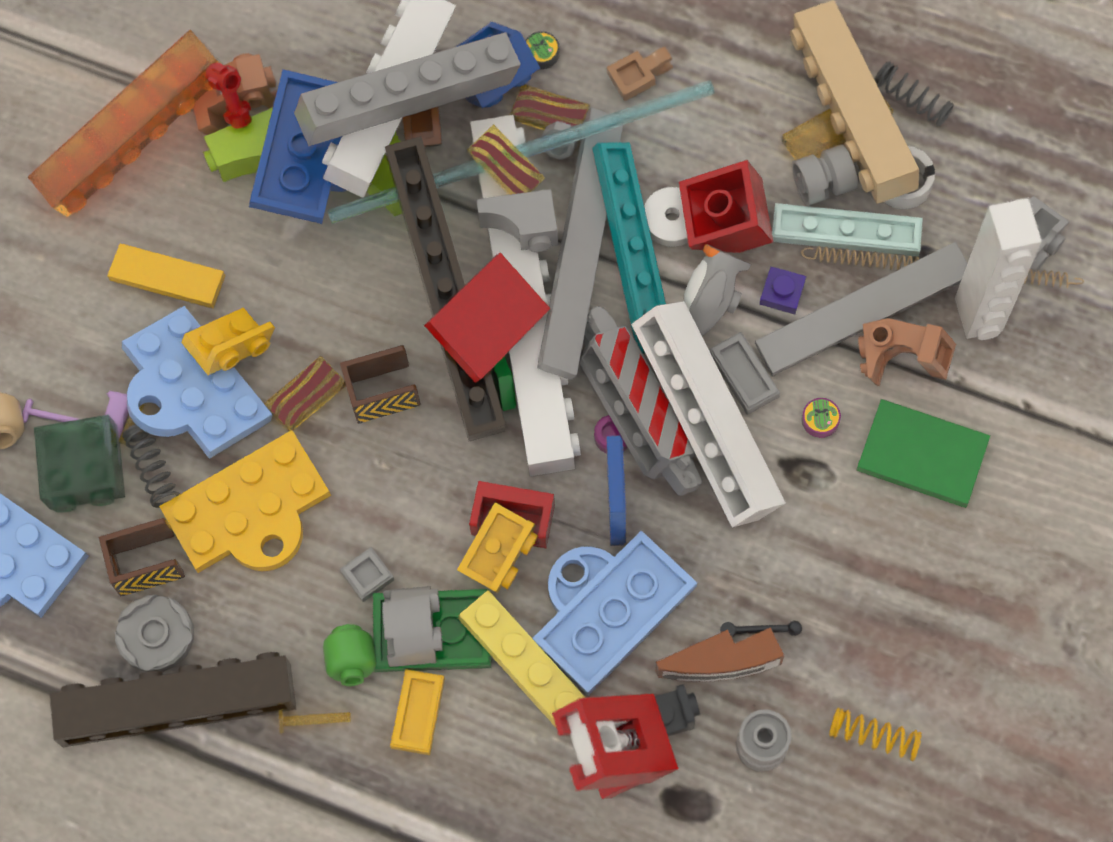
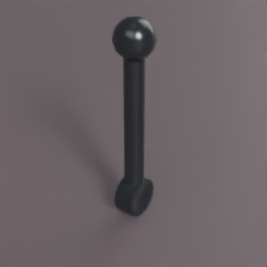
(793, 628)

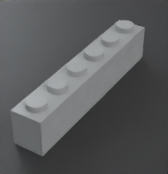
(406, 88)

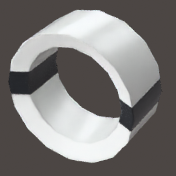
(914, 199)

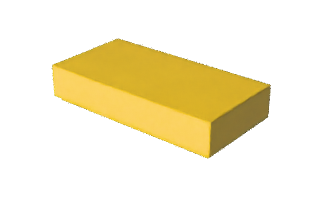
(417, 712)

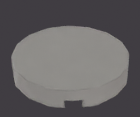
(154, 633)

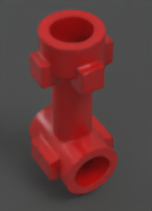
(228, 81)

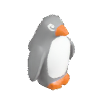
(713, 288)

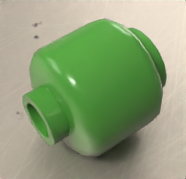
(349, 655)

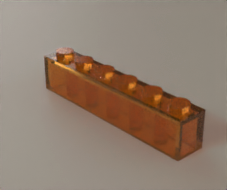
(125, 126)

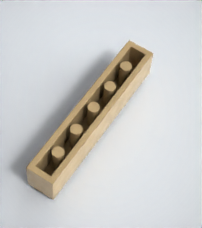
(855, 102)

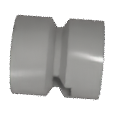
(823, 175)
(763, 740)

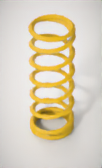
(840, 715)

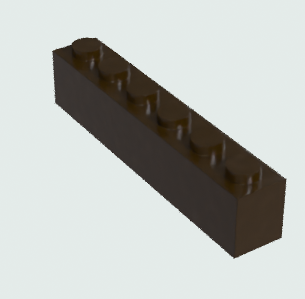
(172, 700)

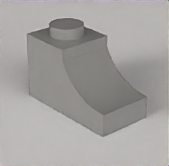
(524, 216)

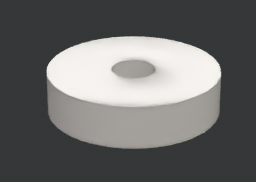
(662, 230)

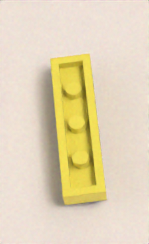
(519, 655)

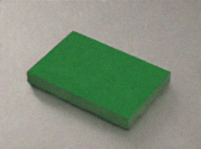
(923, 453)
(459, 645)

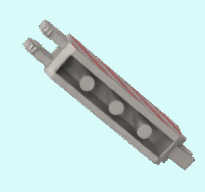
(637, 403)

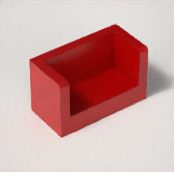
(526, 503)

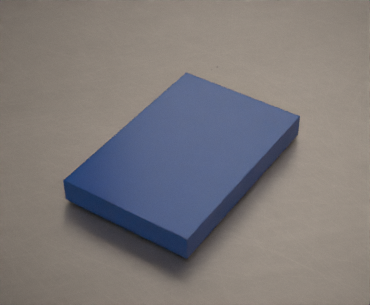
(616, 490)

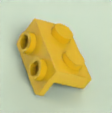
(497, 548)

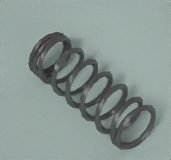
(885, 76)
(129, 436)

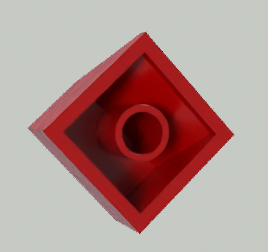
(726, 209)

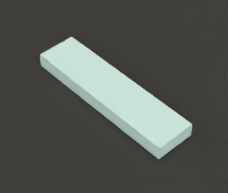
(847, 229)

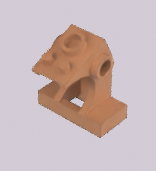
(254, 88)
(929, 343)

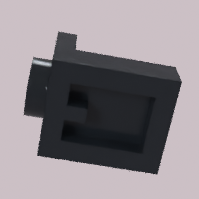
(678, 710)

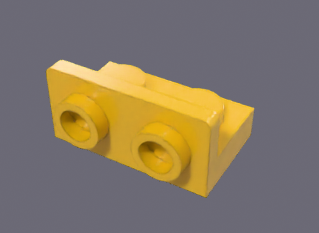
(227, 341)

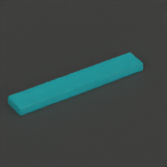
(629, 229)

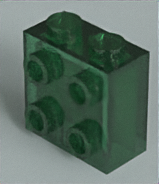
(79, 463)

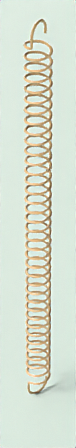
(910, 257)

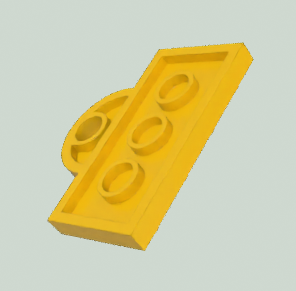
(248, 506)

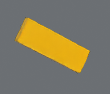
(166, 275)

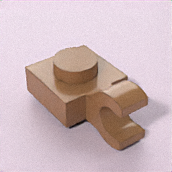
(636, 74)

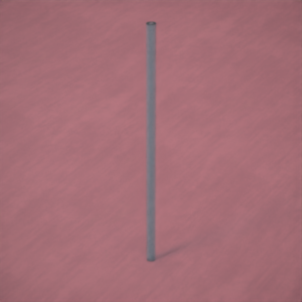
(536, 146)

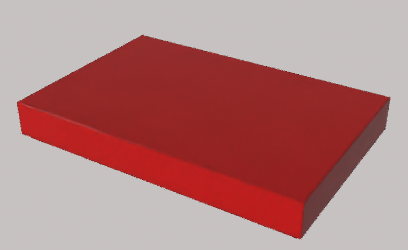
(487, 317)

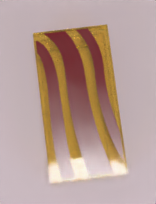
(542, 108)
(505, 162)
(305, 394)

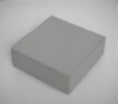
(367, 574)

